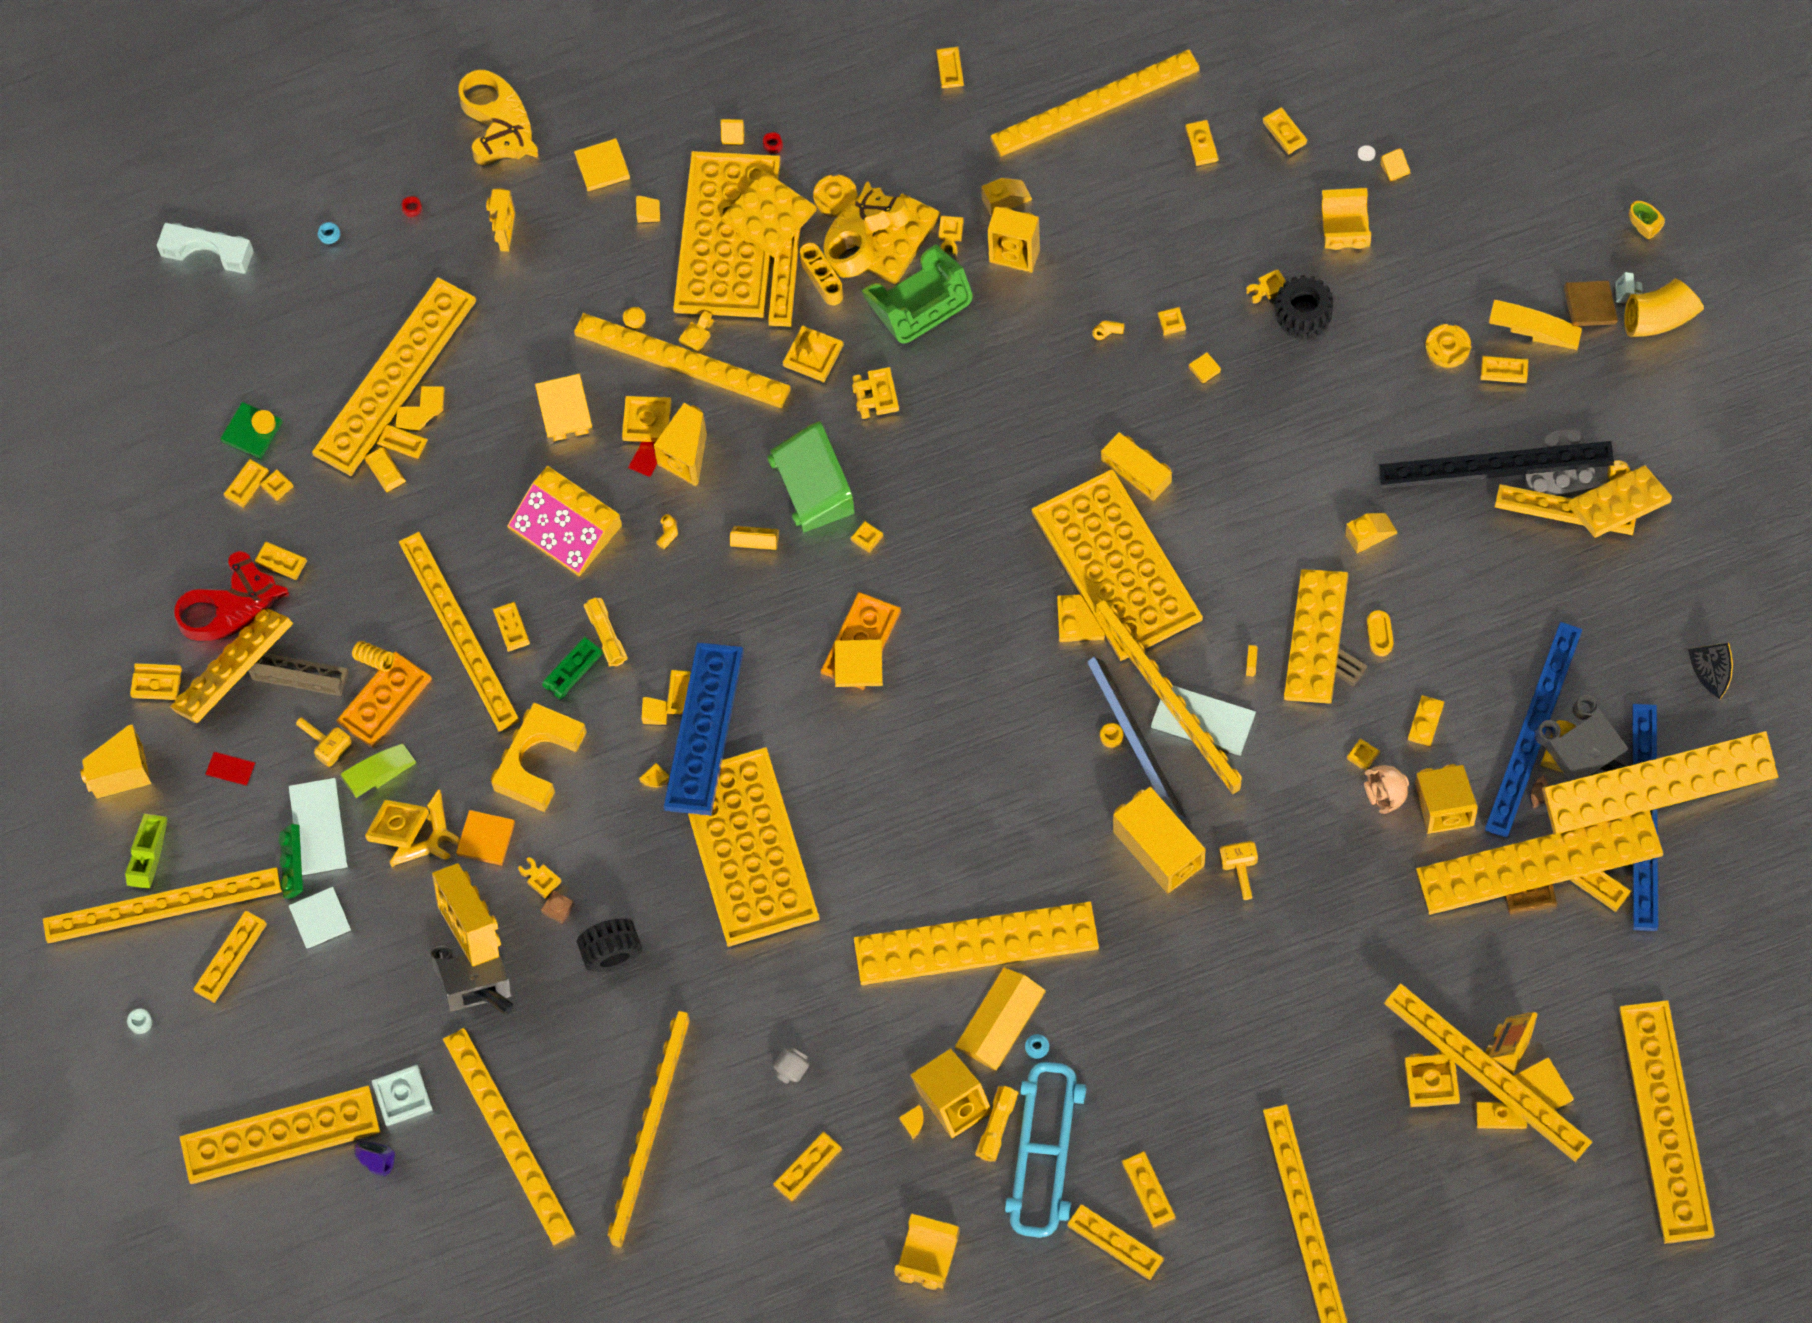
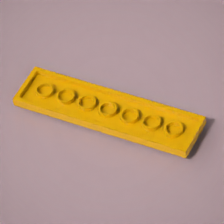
(279, 1134)

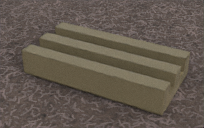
(1353, 661)

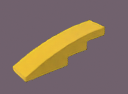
(1537, 324)

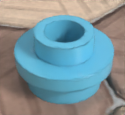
(328, 227)
(1037, 1053)

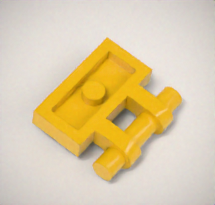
(882, 389)

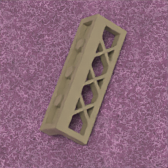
(299, 678)

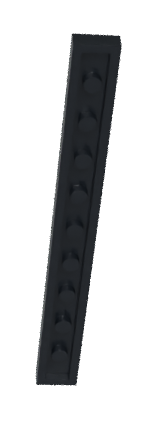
(1496, 464)

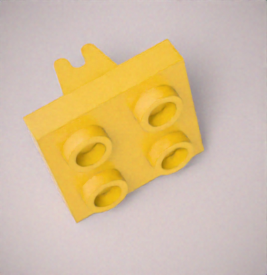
(813, 353)

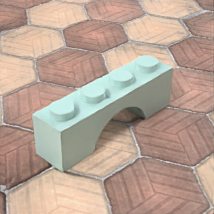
(180, 241)

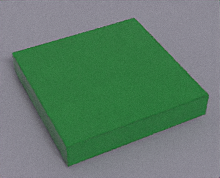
(242, 435)

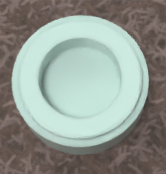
(139, 1021)

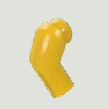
(1106, 328)
(670, 531)

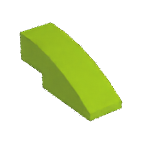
(377, 769)
(146, 851)

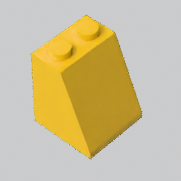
(564, 407)
(683, 444)
(116, 765)
(1446, 798)
(951, 1093)

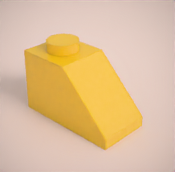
(1004, 193)
(1369, 530)

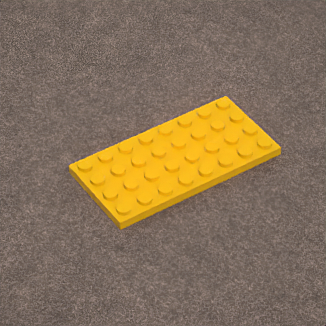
(716, 264)
(1116, 560)
(752, 853)

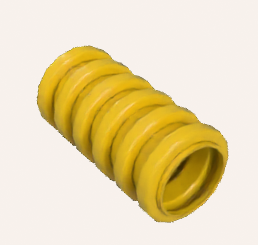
(373, 656)

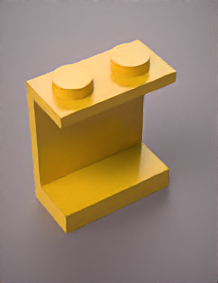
(1345, 218)
(927, 1252)

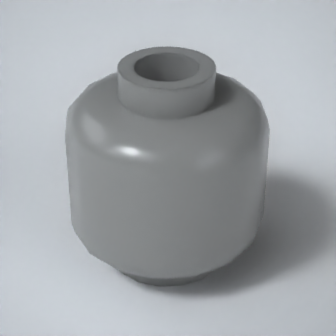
(791, 1065)

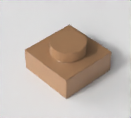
(558, 907)

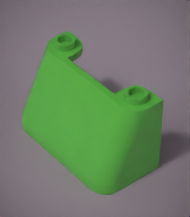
(923, 298)
(812, 478)

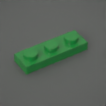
(291, 861)

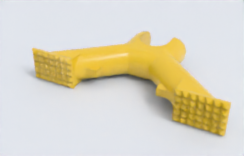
(438, 835)

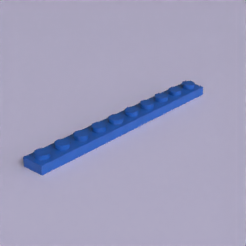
(1527, 747)
(1645, 872)

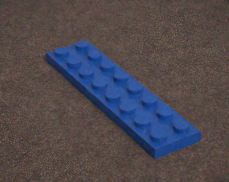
(703, 729)

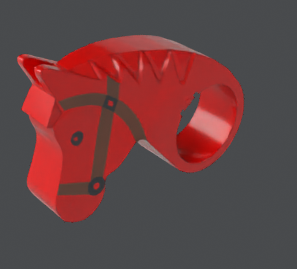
(235, 608)

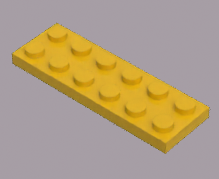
(1316, 636)
(231, 665)

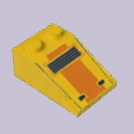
(1512, 1040)

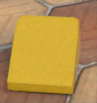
(732, 131)
(1394, 165)
(647, 209)
(654, 711)

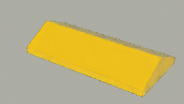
(1000, 1018)

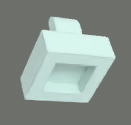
(1626, 286)

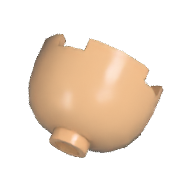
(1386, 787)

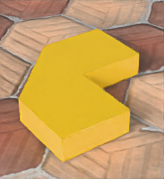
(416, 417)

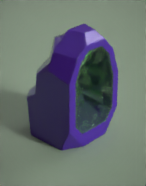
(375, 1157)

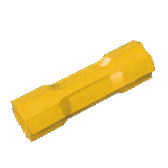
(611, 646)
(1002, 1107)

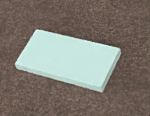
(1225, 722)
(321, 830)

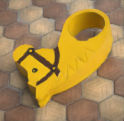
(507, 120)
(856, 226)

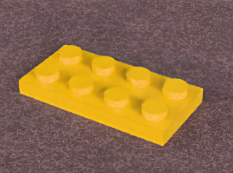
(898, 245)
(1619, 501)

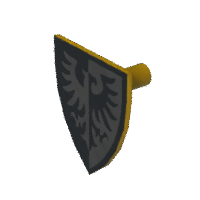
(1713, 667)

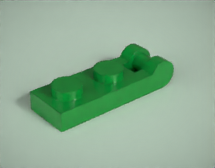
(572, 668)

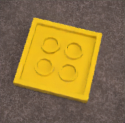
(769, 214)

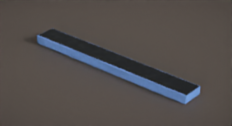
(1135, 736)

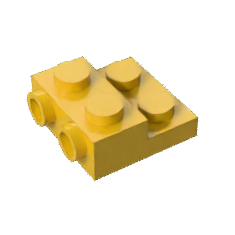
(502, 216)
(1431, 1080)

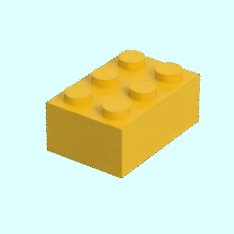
(1013, 239)

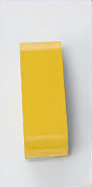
(825, 282)

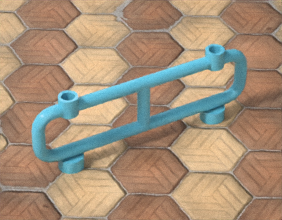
(1060, 1209)

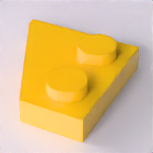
(1076, 620)

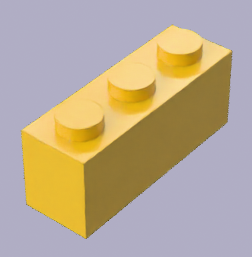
(1136, 466)

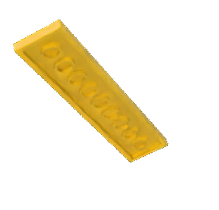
(394, 376)
(1659, 782)
(1538, 862)
(976, 943)
(1666, 1122)

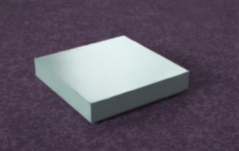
(319, 917)
(401, 1095)

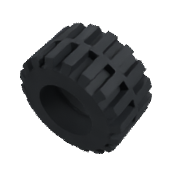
(1304, 322)
(609, 945)

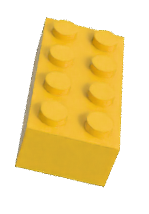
(466, 914)

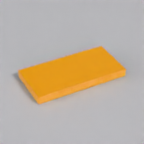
(866, 620)
(383, 701)

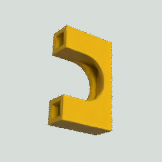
(538, 726)

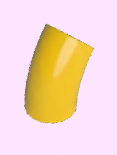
(1661, 309)

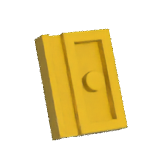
(156, 681)

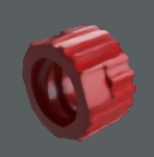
(772, 149)
(407, 201)

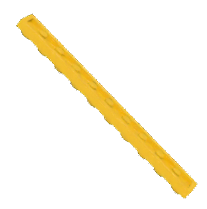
(1094, 103)
(682, 360)
(459, 631)
(1174, 703)
(162, 905)
(1488, 1072)
(509, 1136)
(645, 1138)
(1304, 1215)

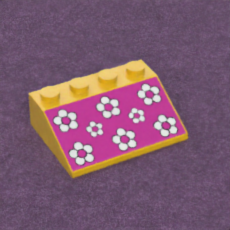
(564, 521)

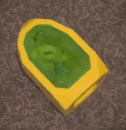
(1646, 218)

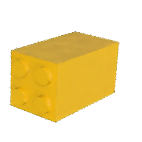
(1158, 839)

